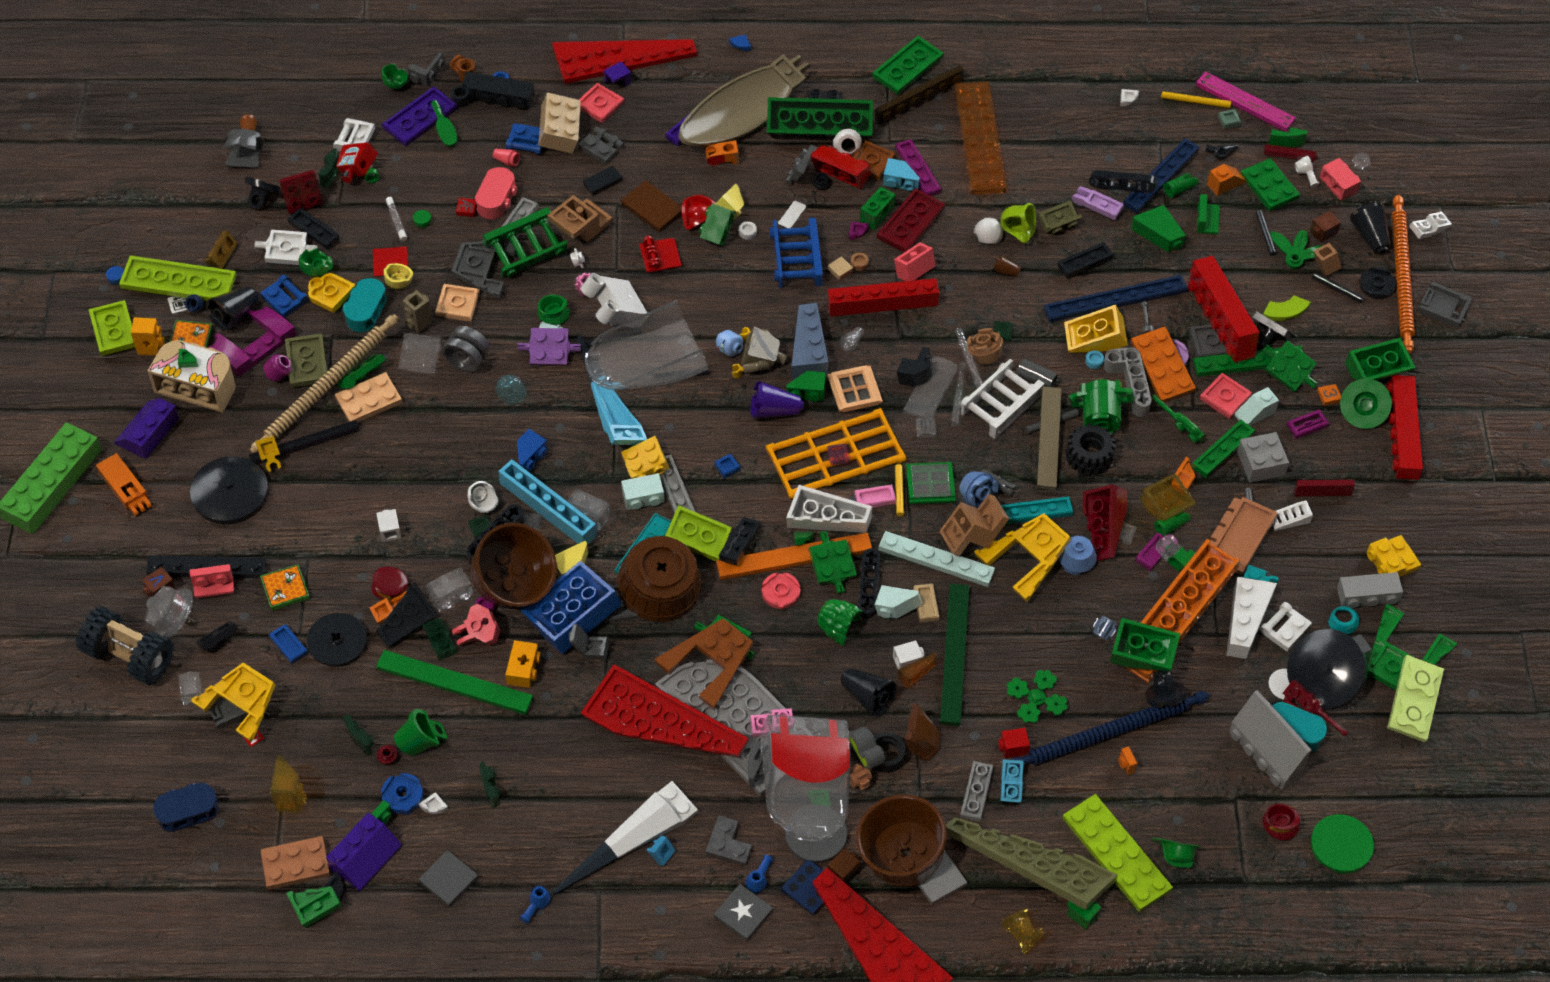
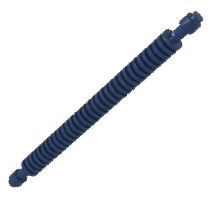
(1108, 730)

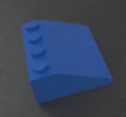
(574, 599)

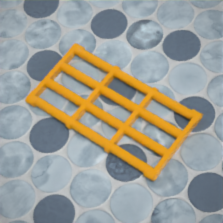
(822, 466)

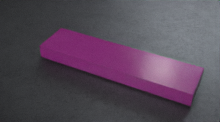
(910, 154)

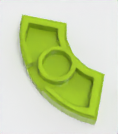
(1285, 310)

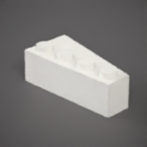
(827, 512)
(1248, 609)

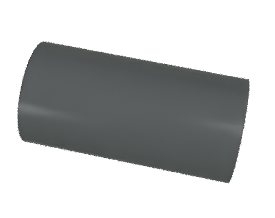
(1035, 372)

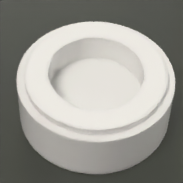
(747, 230)

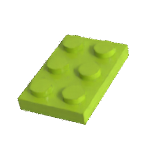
(112, 327)
(698, 532)

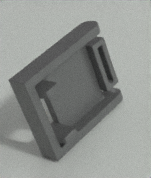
(1441, 303)
(225, 713)

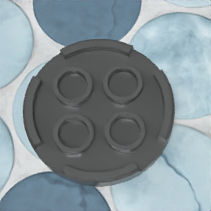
(818, 850)

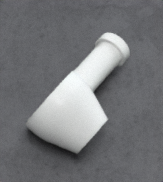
(1305, 166)

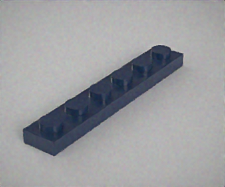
(1163, 173)

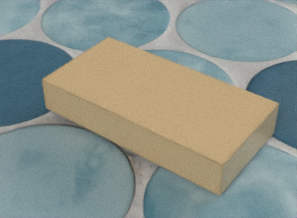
(928, 610)

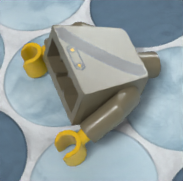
(759, 352)

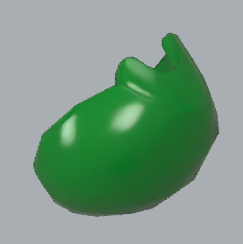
(394, 77)

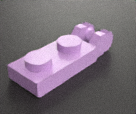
(1098, 202)

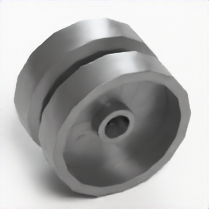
(465, 349)

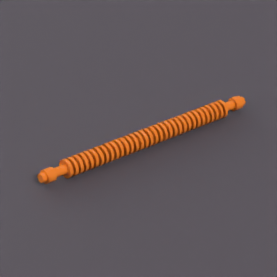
(1403, 273)

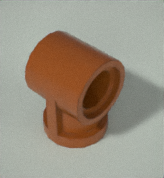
(462, 65)

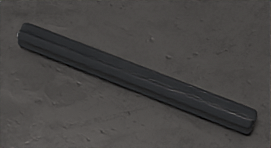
(311, 439)

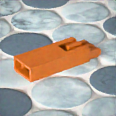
(117, 476)

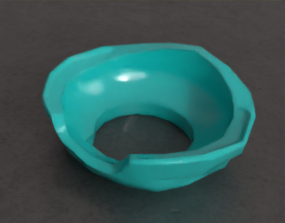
(1346, 627)

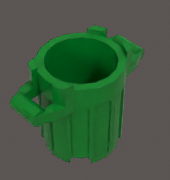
(1102, 402)

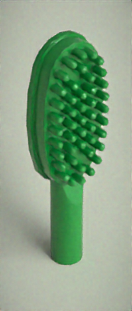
(444, 126)

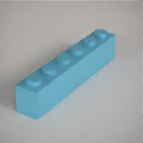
(547, 503)

